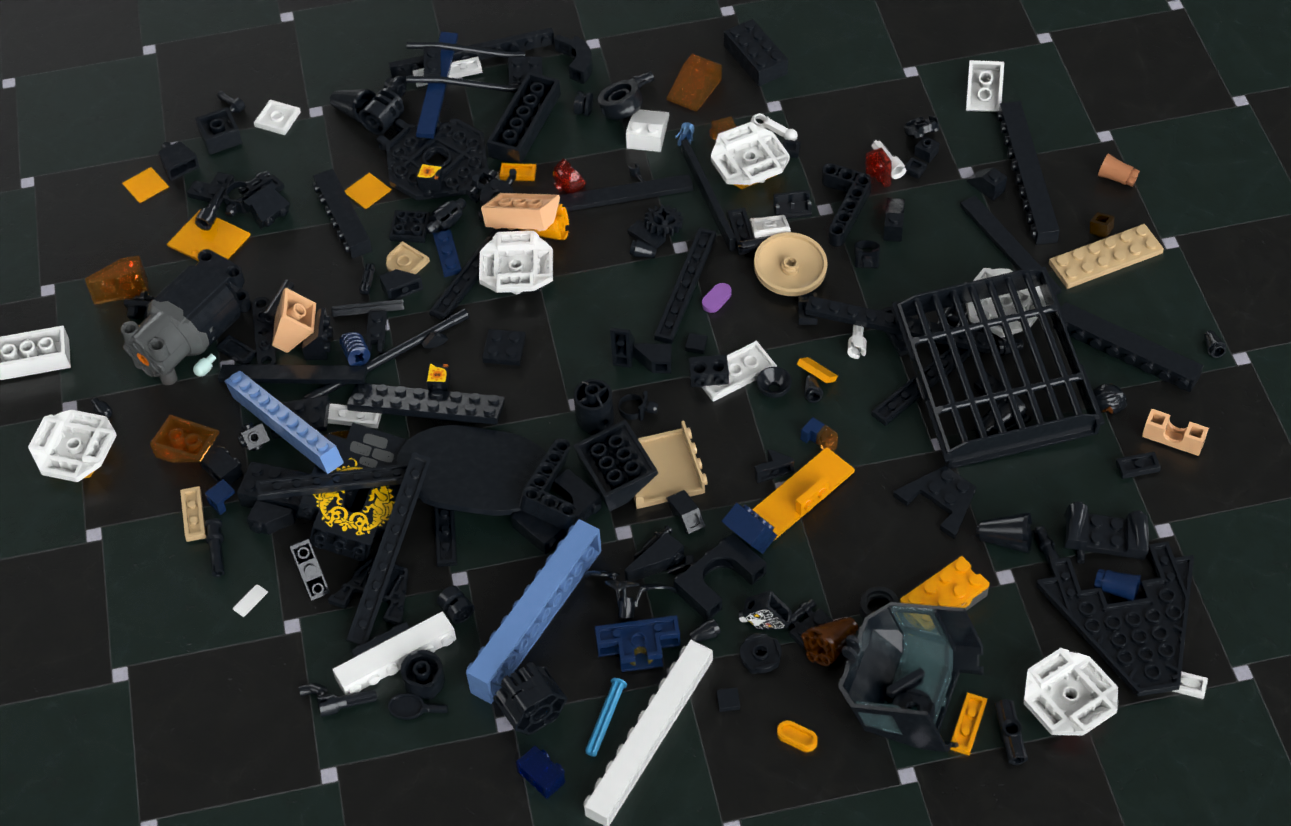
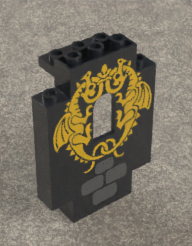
(334, 525)

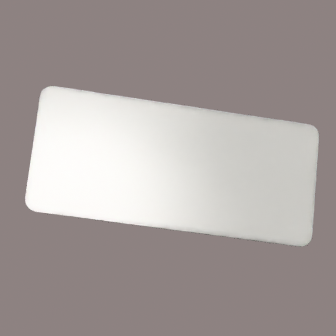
(250, 600)

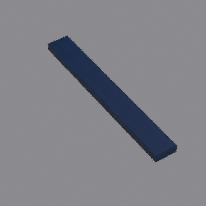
(436, 91)

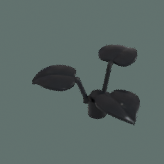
(625, 604)

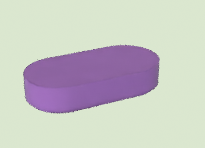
(716, 297)

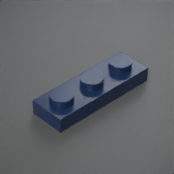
(447, 253)

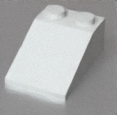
(985, 86)
(647, 130)

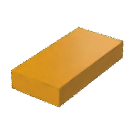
(524, 172)
(817, 370)

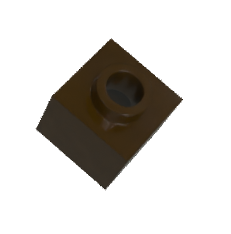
(1101, 224)

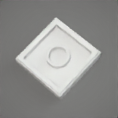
(277, 117)
(769, 225)

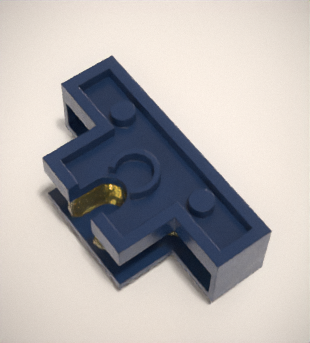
(638, 641)

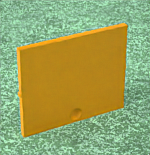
(221, 238)

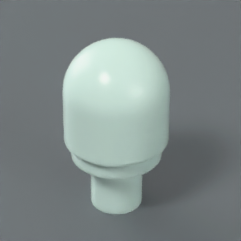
(204, 365)

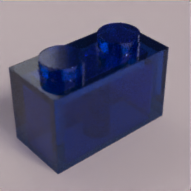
(541, 771)

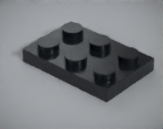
(311, 410)

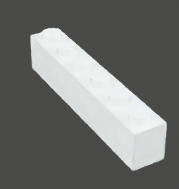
(388, 656)

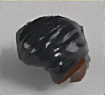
(1110, 398)

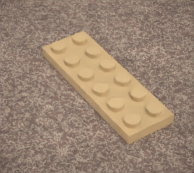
(1105, 256)

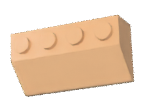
(521, 211)

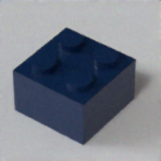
(750, 527)

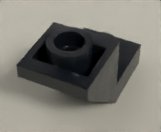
(687, 510)

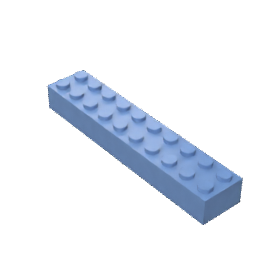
(534, 610)

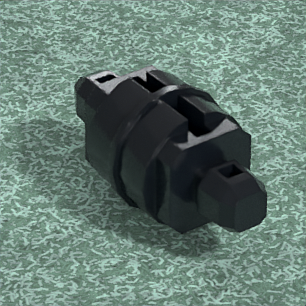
(443, 212)

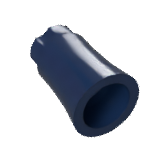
(1118, 583)

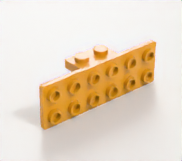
(803, 490)

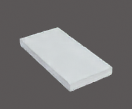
(743, 368)

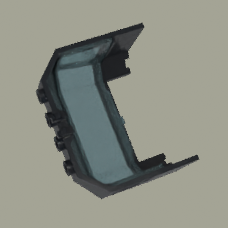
(896, 644)

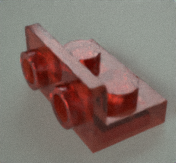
(879, 165)

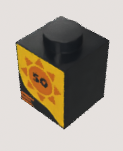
(430, 177)
(438, 377)

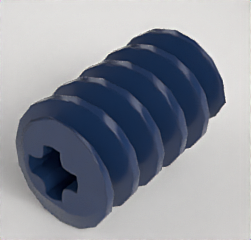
(355, 348)

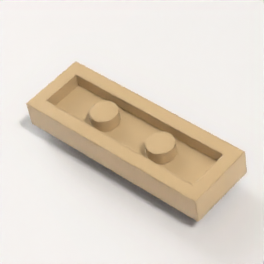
(193, 514)

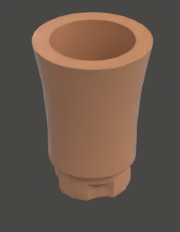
(1118, 171)

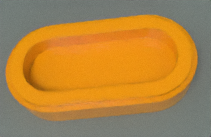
(797, 736)

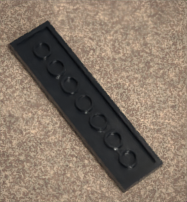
(426, 403)

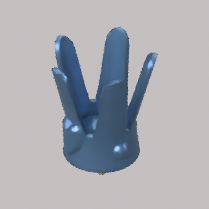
(686, 130)

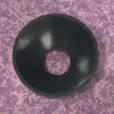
(774, 376)

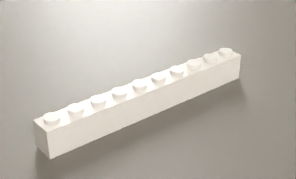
(648, 733)

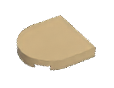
(406, 259)

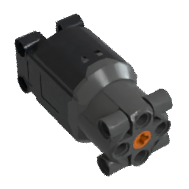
(187, 316)

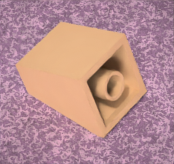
(293, 320)

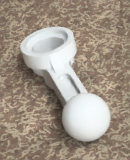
(788, 134)

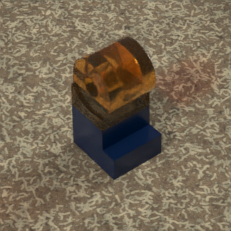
(819, 434)

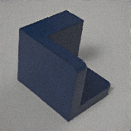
(218, 494)

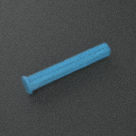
(605, 716)

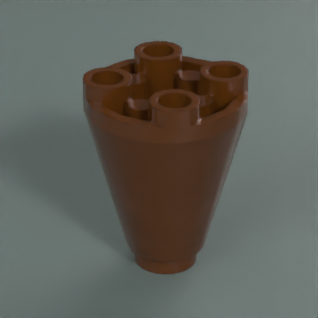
(827, 640)

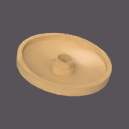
(790, 264)

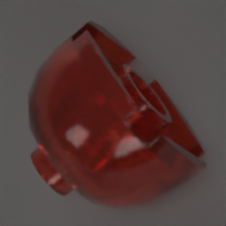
(567, 178)

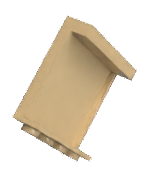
(676, 465)

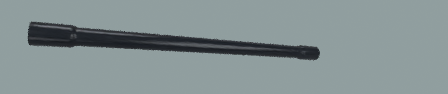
(453, 320)

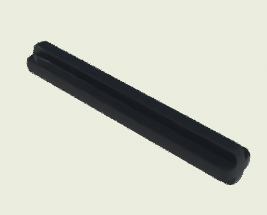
(363, 308)

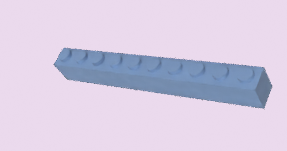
(284, 422)

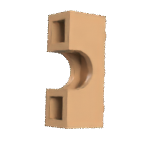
(1186, 439)

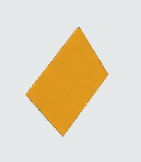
(145, 185)
(367, 190)

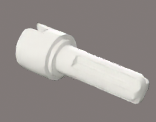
(898, 168)
(857, 343)

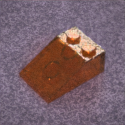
(695, 82)
(118, 281)
(182, 440)

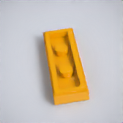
(968, 723)

